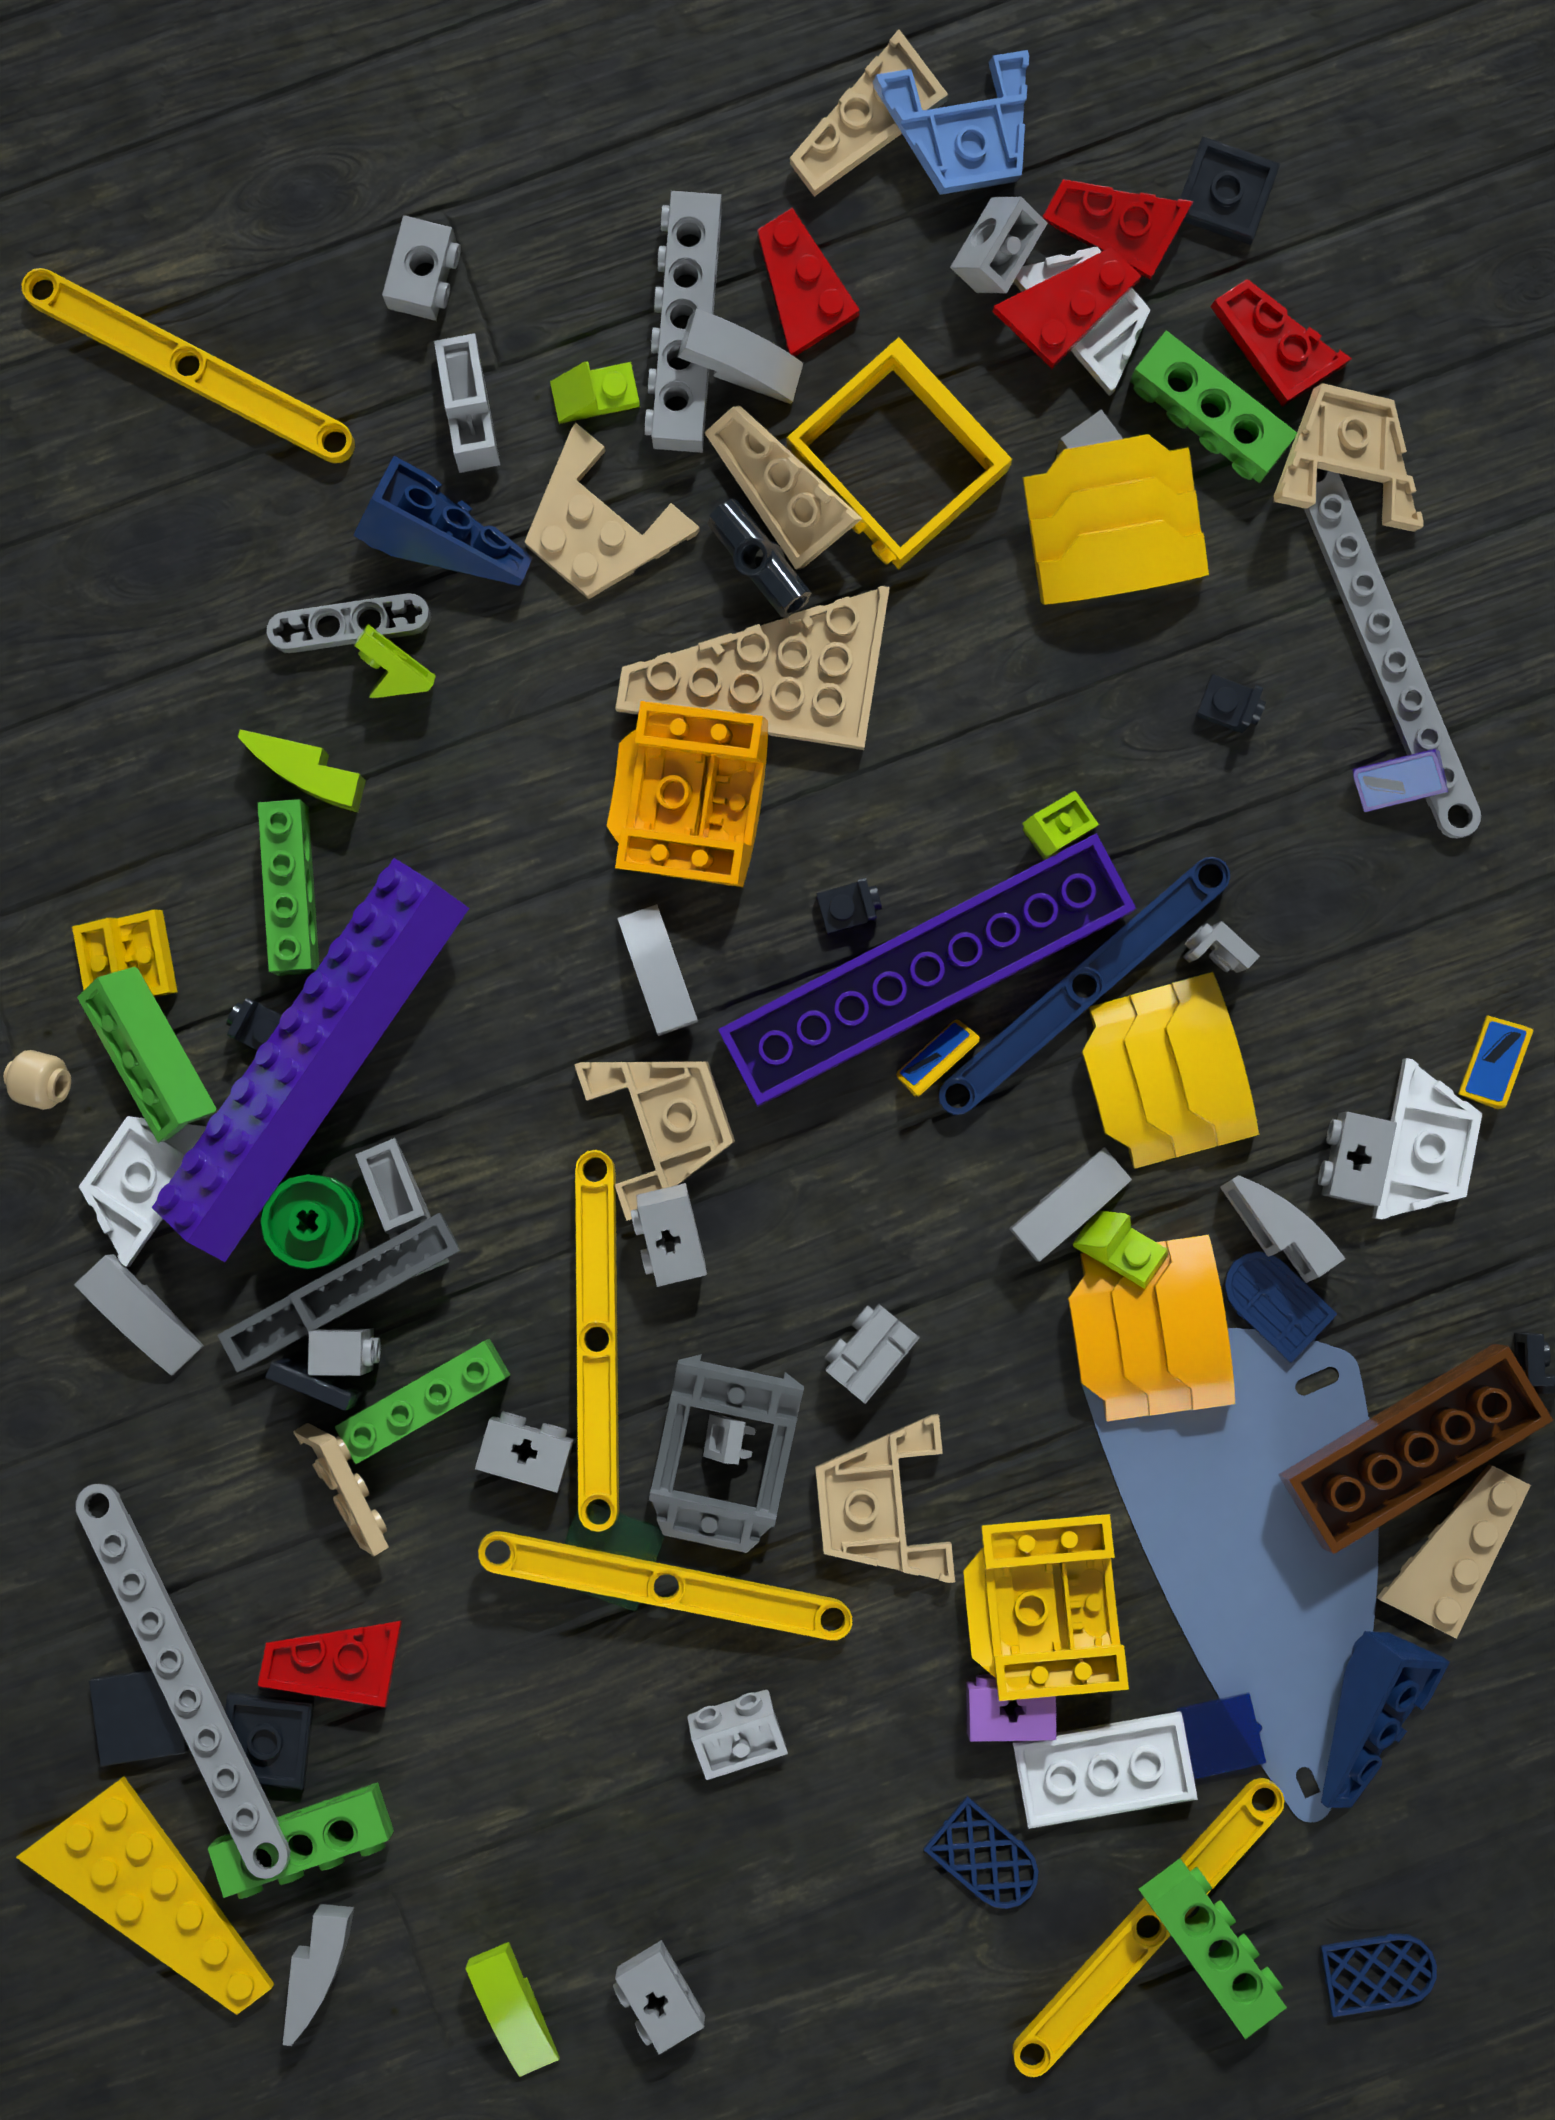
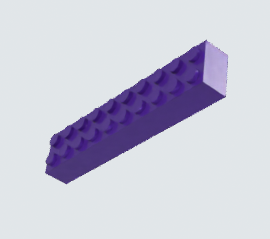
(927, 970)
(308, 1060)

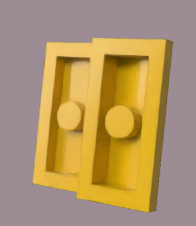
(125, 943)

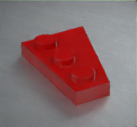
(1130, 223)
(804, 285)
(1068, 305)
(1275, 344)
(335, 1665)

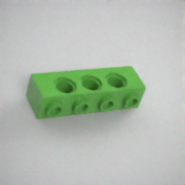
(1205, 384)
(288, 887)
(422, 1401)
(360, 1808)
(1246, 2003)

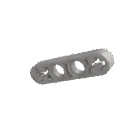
(348, 616)

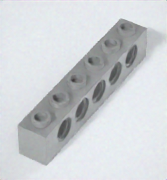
(699, 216)

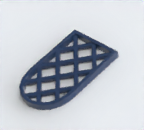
(994, 1864)
(1395, 2001)

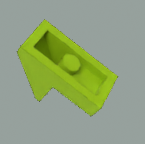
(594, 392)
(402, 672)
(1059, 825)
(1120, 1247)

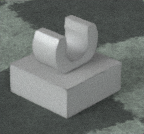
(725, 1439)

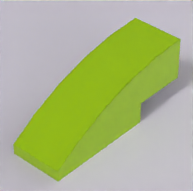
(307, 769)
(511, 2009)

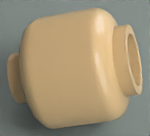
(37, 1079)

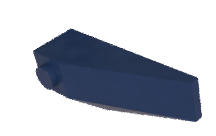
(423, 525)
(1377, 1696)

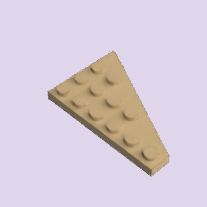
(800, 672)

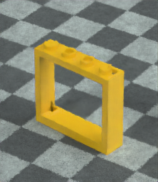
(943, 406)

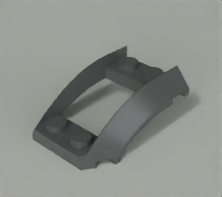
(736, 1394)

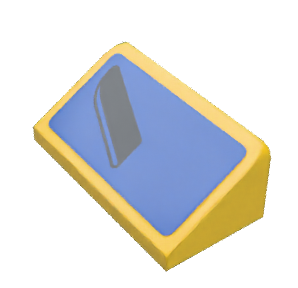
(937, 1057)
(1495, 1062)

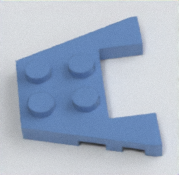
(967, 142)

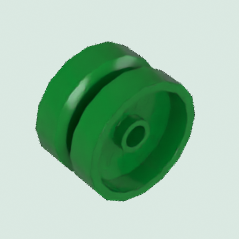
(287, 1226)

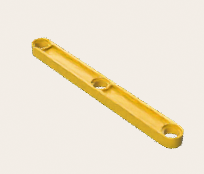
(163, 352)
(597, 1370)
(635, 1580)
(1125, 1949)

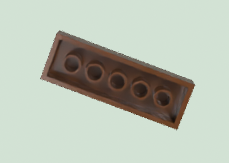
(1415, 1447)

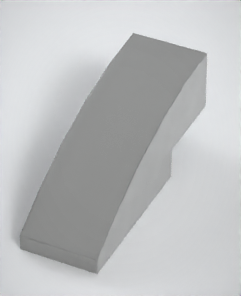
(740, 356)
(466, 403)
(657, 970)
(393, 1189)
(1070, 1204)
(1283, 1227)
(139, 1314)
(316, 1967)

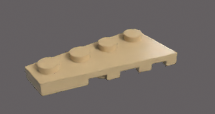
(860, 120)
(785, 493)
(1455, 1560)

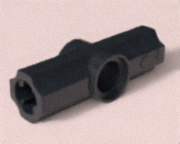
(774, 575)

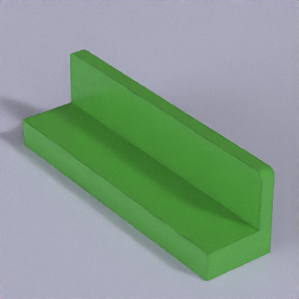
(146, 1052)

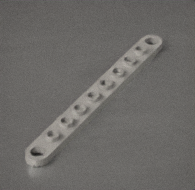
(1387, 646)
(183, 1680)

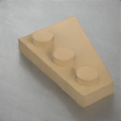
(333, 1468)

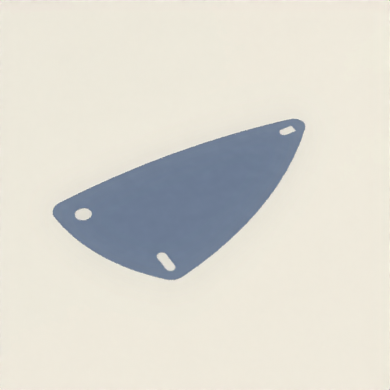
(1238, 1556)

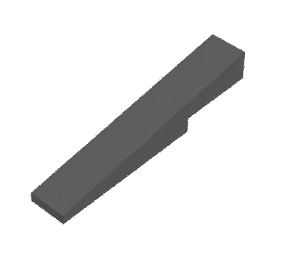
(339, 1292)

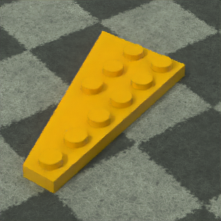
(137, 1881)

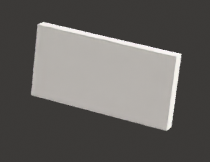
(1105, 1770)

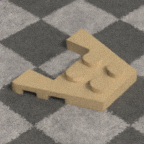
(1351, 437)
(587, 538)
(676, 1113)
(865, 1507)

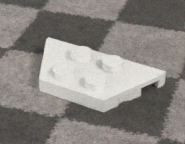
(1111, 341)
(1430, 1145)
(128, 1181)

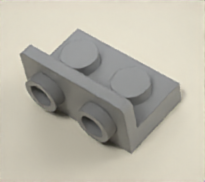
(1227, 948)
(736, 1734)

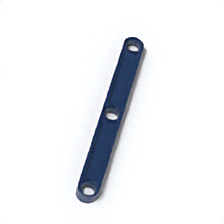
(1106, 968)

